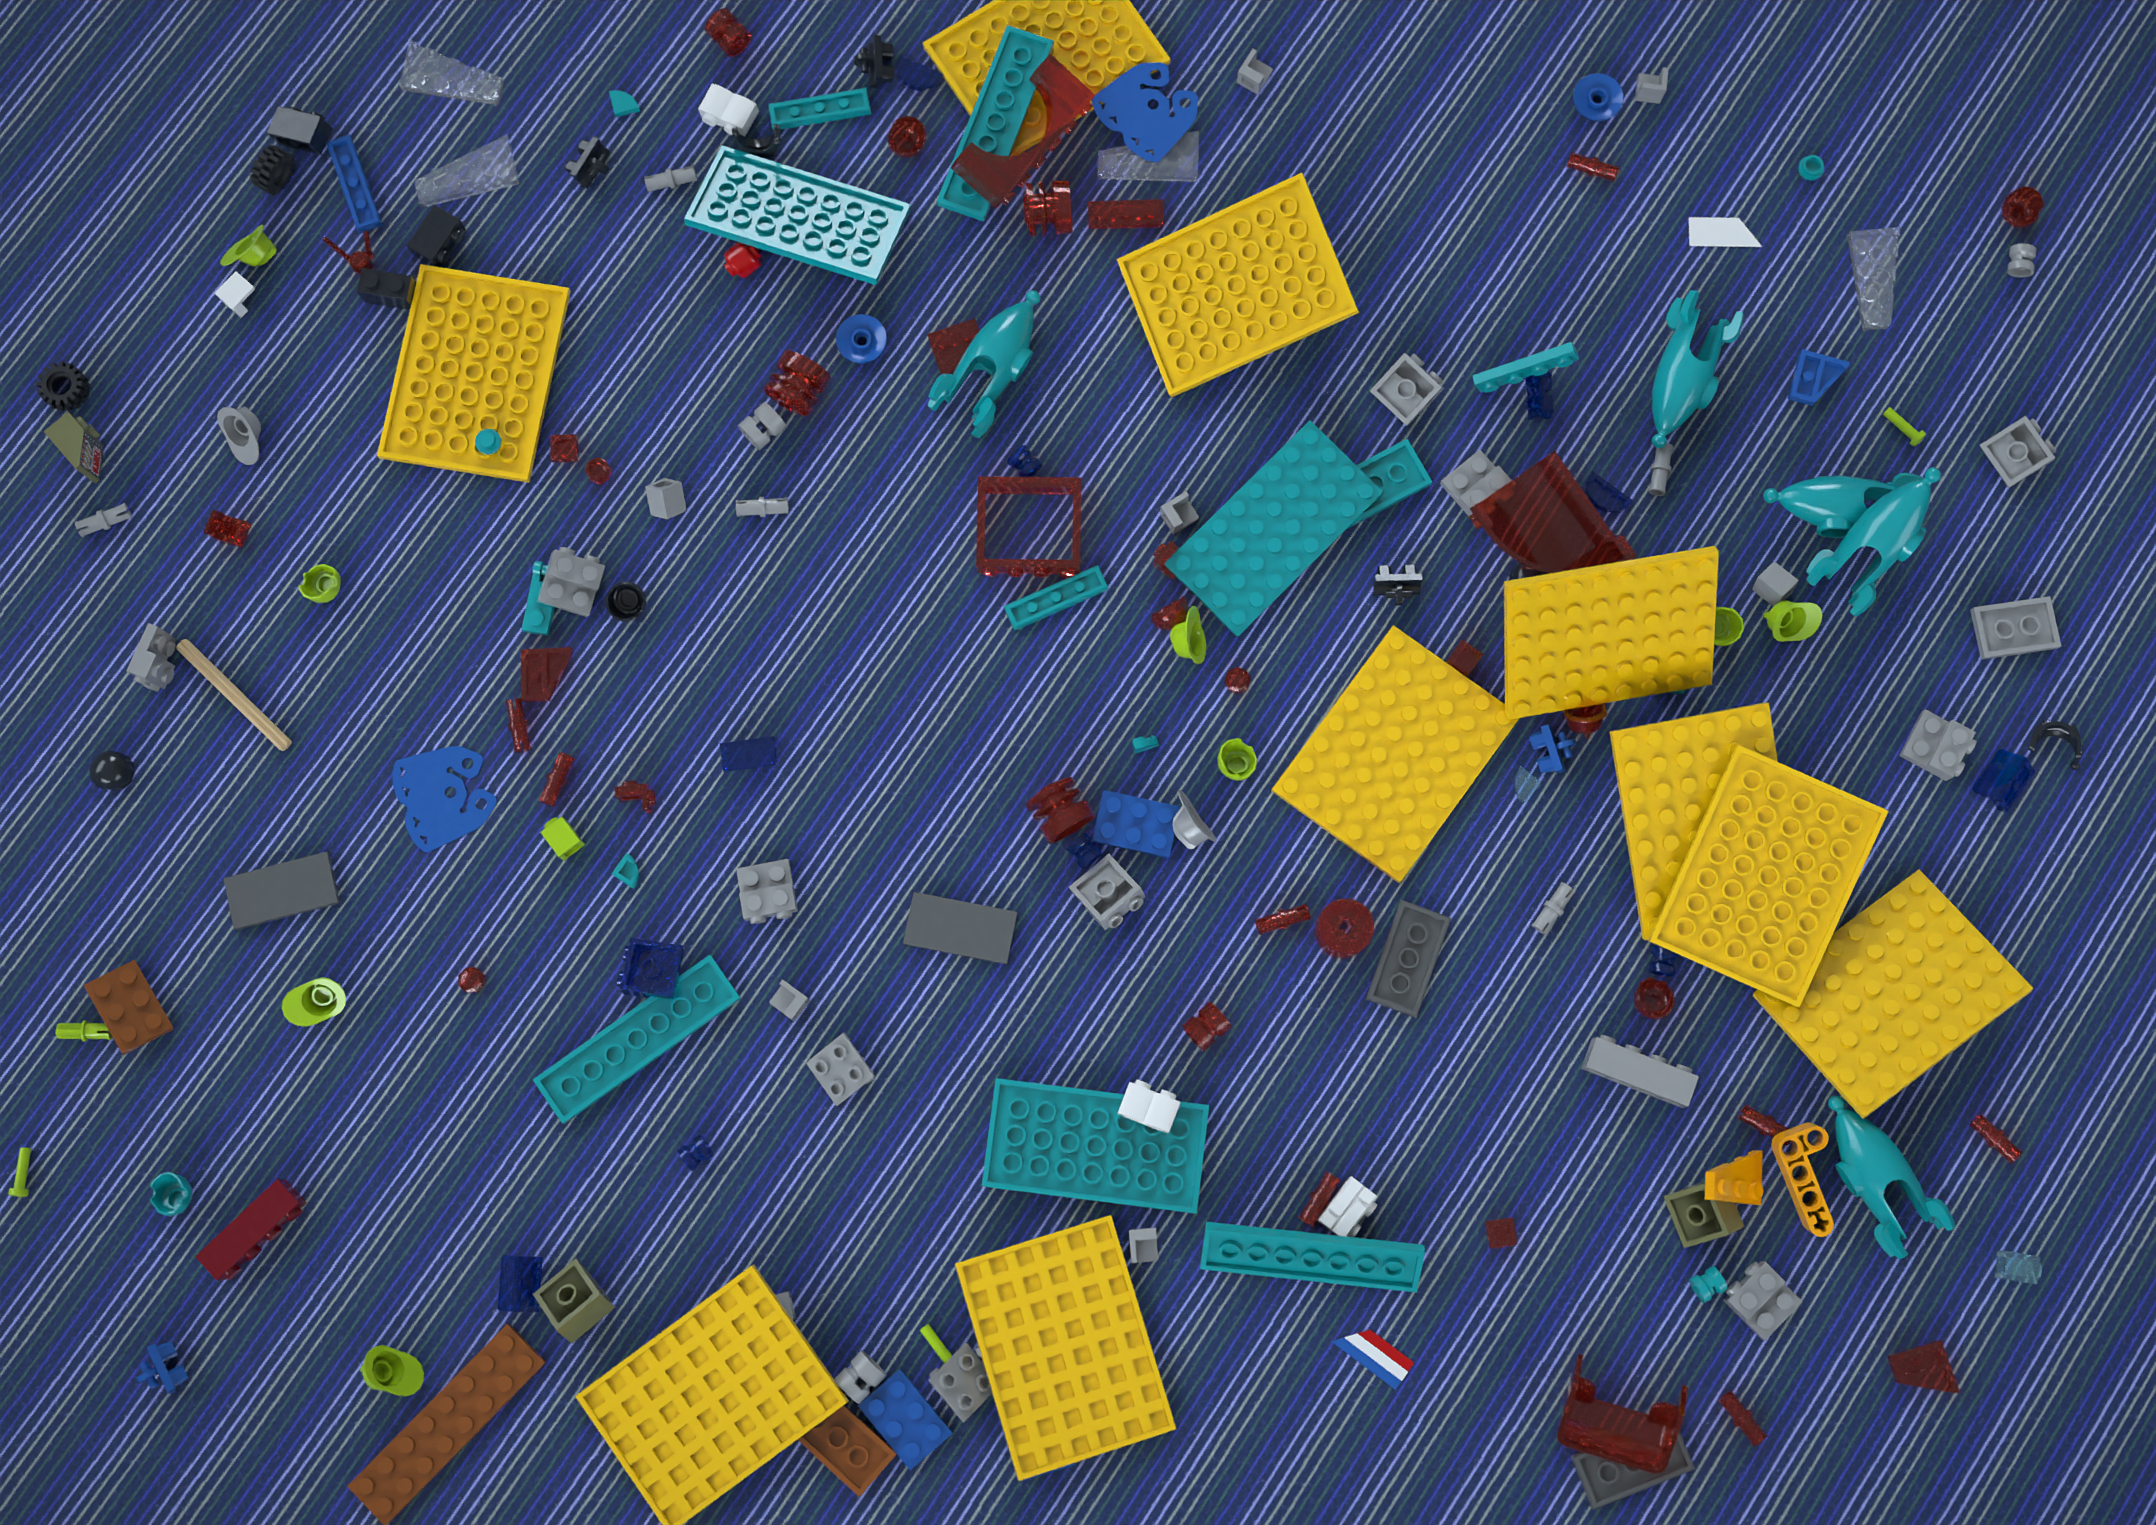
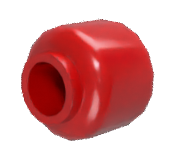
(742, 260)

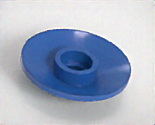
(1598, 87)
(858, 328)

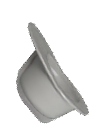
(242, 432)
(1189, 826)

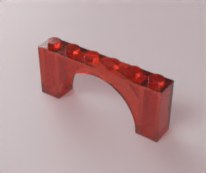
(998, 175)

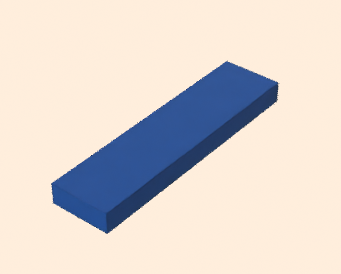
(354, 184)

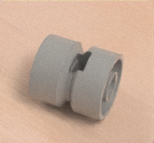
(768, 420)
(867, 1369)

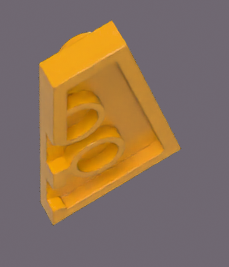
(1736, 1181)

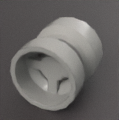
(2021, 260)

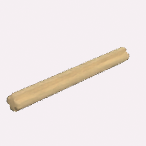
(234, 695)

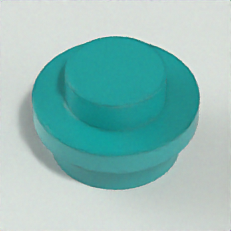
(1811, 167)
(488, 441)

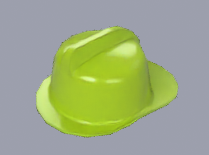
(253, 249)
(1793, 620)
(1189, 637)
(314, 1002)
(392, 1371)

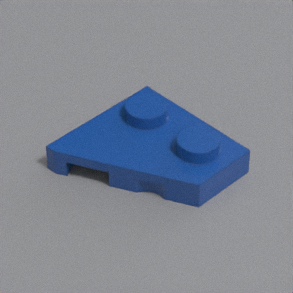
(1814, 375)

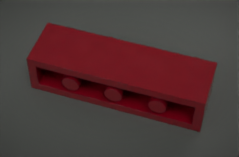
(251, 1229)

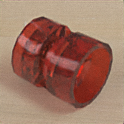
(726, 30)
(1206, 1026)

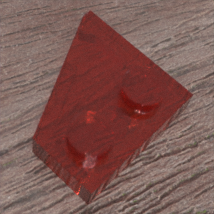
(951, 343)
(542, 672)
(1924, 1367)

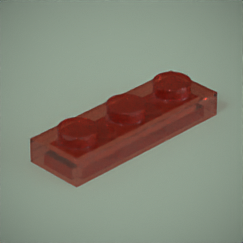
(1125, 214)

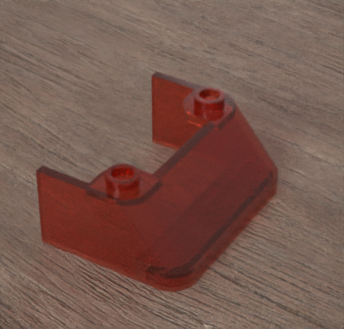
(1616, 1431)

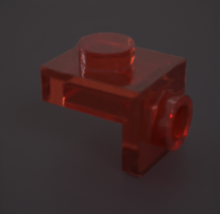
(227, 529)
(1162, 555)
(632, 791)

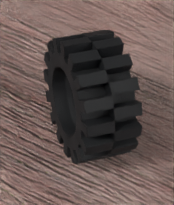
(272, 169)
(53, 376)

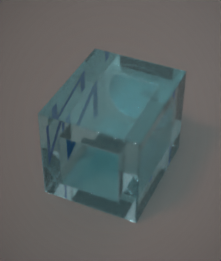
(2018, 1267)

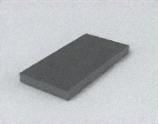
(281, 890)
(960, 928)
(1408, 958)
(1610, 1481)

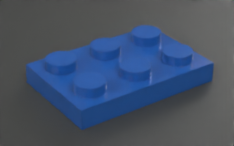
(1135, 824)
(905, 1419)

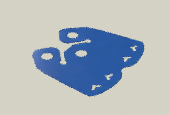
(1134, 117)
(426, 799)

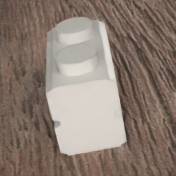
(1348, 1208)

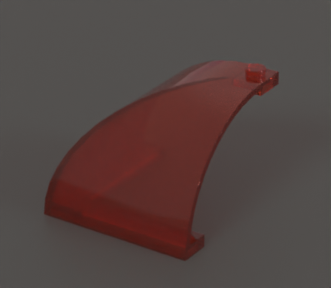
(1549, 522)

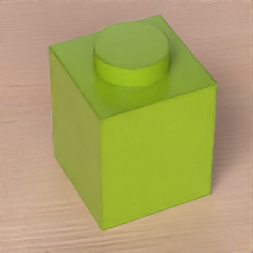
(562, 837)

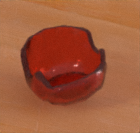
(907, 136)
(2022, 207)
(1171, 614)
(1653, 998)

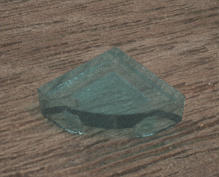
(1525, 784)

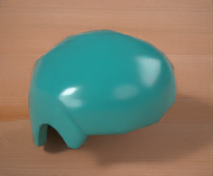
(170, 1194)

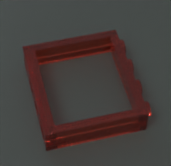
(1028, 485)

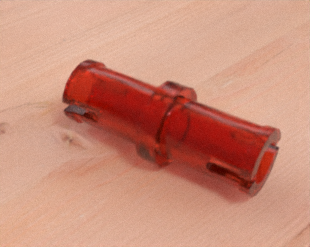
(1593, 166)
(518, 725)
(556, 779)
(1282, 919)
(1765, 1124)
(1995, 1138)
(1319, 1199)
(1742, 1418)

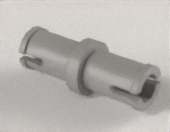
(671, 178)
(1660, 470)
(762, 506)
(103, 519)
(1553, 908)

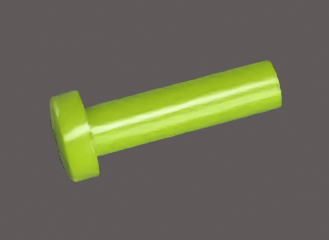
(1915, 436)
(21, 1174)
(936, 1343)

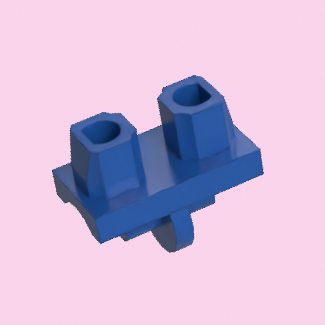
(1547, 739)
(169, 1378)

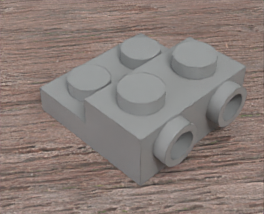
(1407, 388)
(2018, 451)
(1474, 481)
(571, 581)
(150, 659)
(1938, 745)
(767, 891)
(1108, 892)
(1761, 1299)

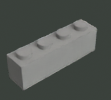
(1640, 1072)

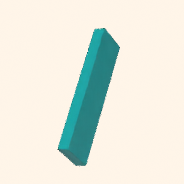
(820, 109)
(1056, 598)

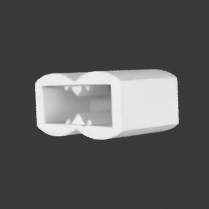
(727, 110)
(1148, 1106)

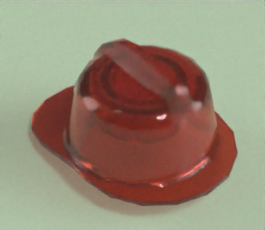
(1586, 719)

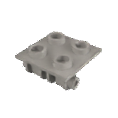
(840, 1069)
(962, 1382)

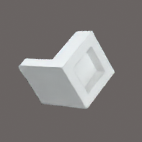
(234, 292)

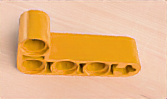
(1807, 1180)

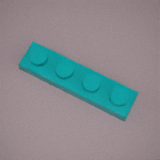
(1532, 365)

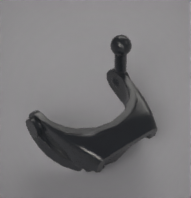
(759, 147)
(2060, 730)

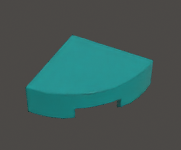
(623, 103)
(1141, 744)
(627, 871)

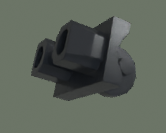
(871, 61)
(590, 162)
(1397, 585)

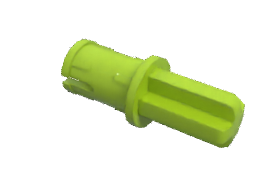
(82, 1031)

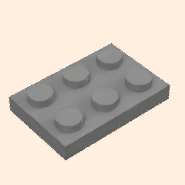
(2015, 628)

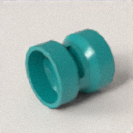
(1708, 1284)

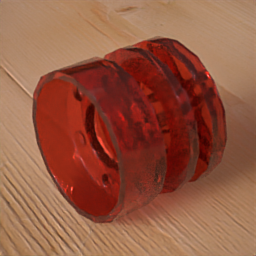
(1048, 208)
(797, 382)
(1058, 806)
(1334, 940)

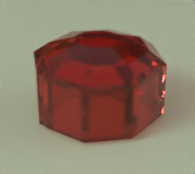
(598, 470)
(1237, 680)
(471, 980)

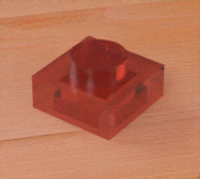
(564, 448)
(1464, 658)
(1501, 1233)

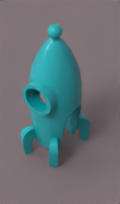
(998, 349)
(1681, 379)
(1834, 501)
(1890, 527)
(1869, 1165)

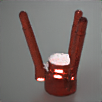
(358, 259)

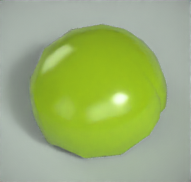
(321, 583)
(1727, 626)
(1236, 759)

